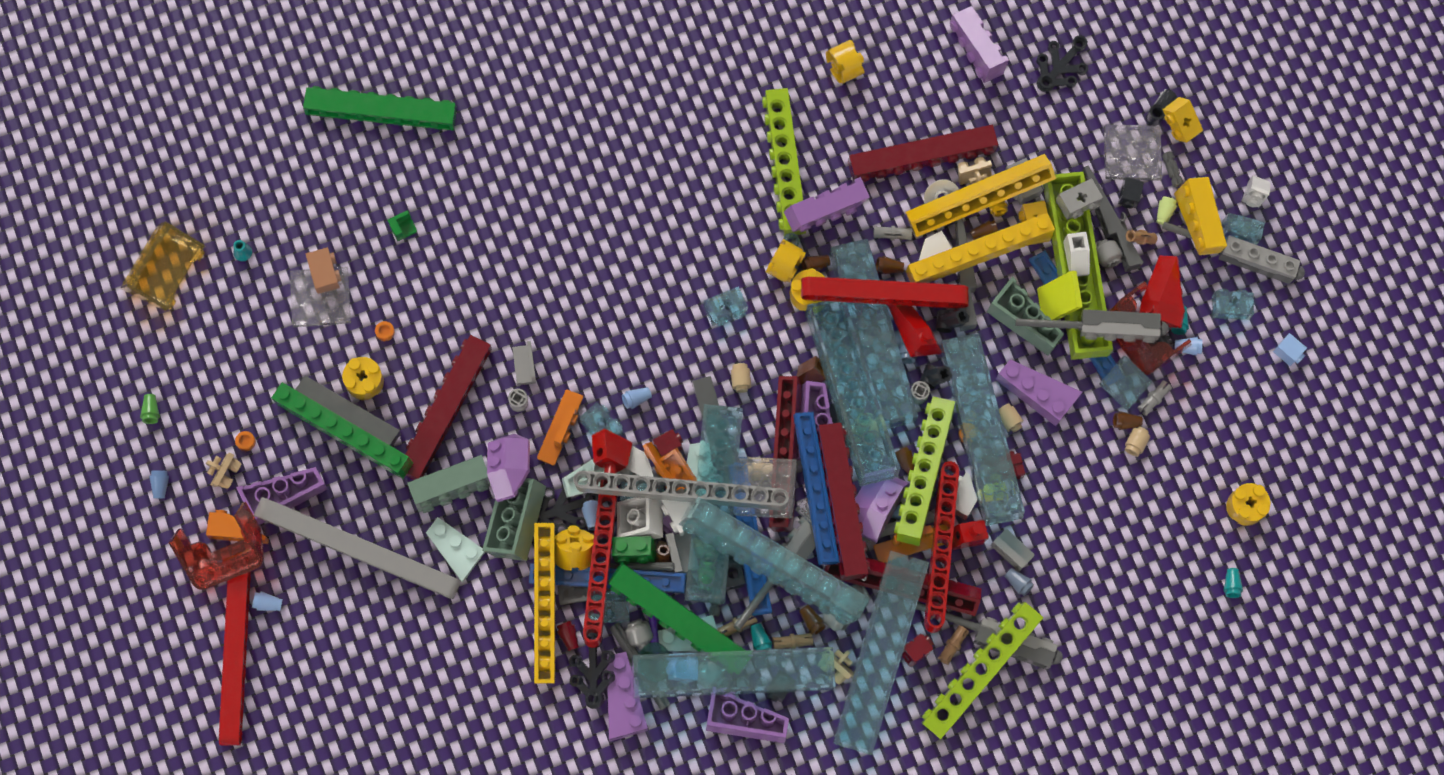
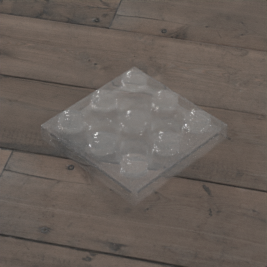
(1132, 152)
(322, 308)
(766, 473)

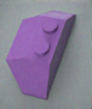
(508, 465)
(878, 504)

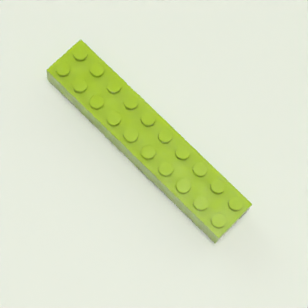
(1090, 285)

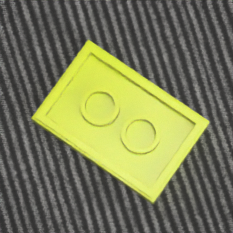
(1060, 296)

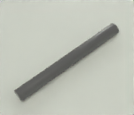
(647, 567)

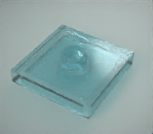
(1125, 382)

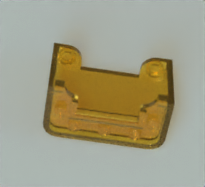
(162, 266)

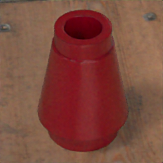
(568, 635)

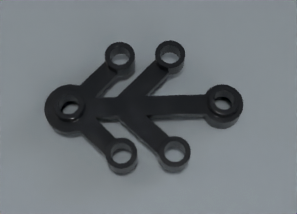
(1060, 67)
(560, 510)
(593, 673)

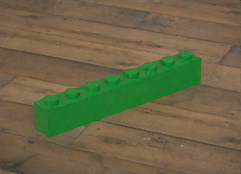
(380, 108)
(342, 430)
(669, 612)

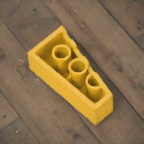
(1201, 215)

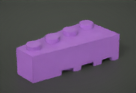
(815, 399)
(624, 711)

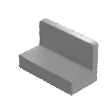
(524, 364)
(679, 550)
(1012, 550)

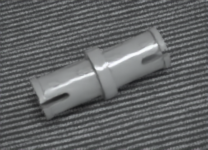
(892, 233)
(1154, 397)

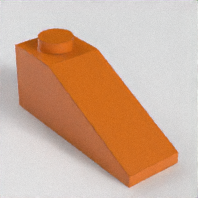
(225, 527)

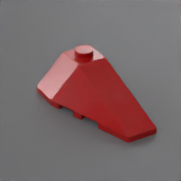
(1165, 292)
(914, 331)

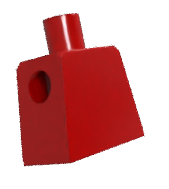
(610, 451)
(970, 533)

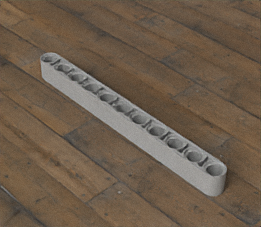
(673, 484)
(357, 548)

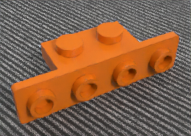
(560, 427)
(670, 465)
(882, 549)

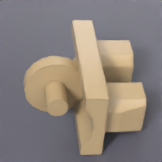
(974, 173)
(227, 463)
(843, 671)

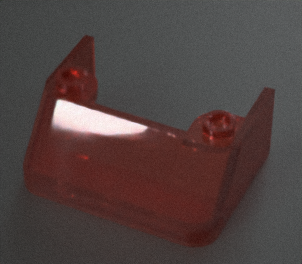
(1144, 356)
(212, 568)

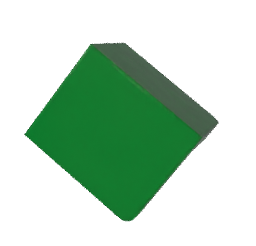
(402, 225)

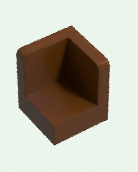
(811, 371)

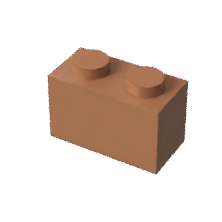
(323, 270)

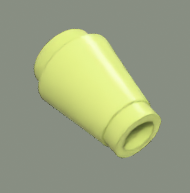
(1166, 209)

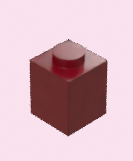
(667, 442)

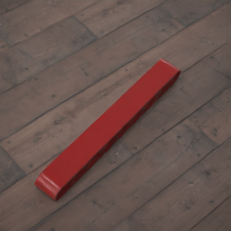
(884, 292)
(938, 554)
(599, 569)
(234, 660)

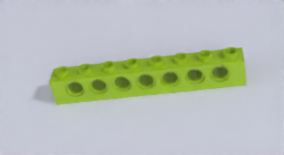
(780, 99)
(912, 533)
(1031, 620)

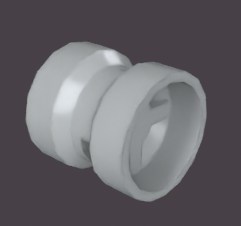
(919, 396)
(518, 404)

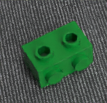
(633, 549)

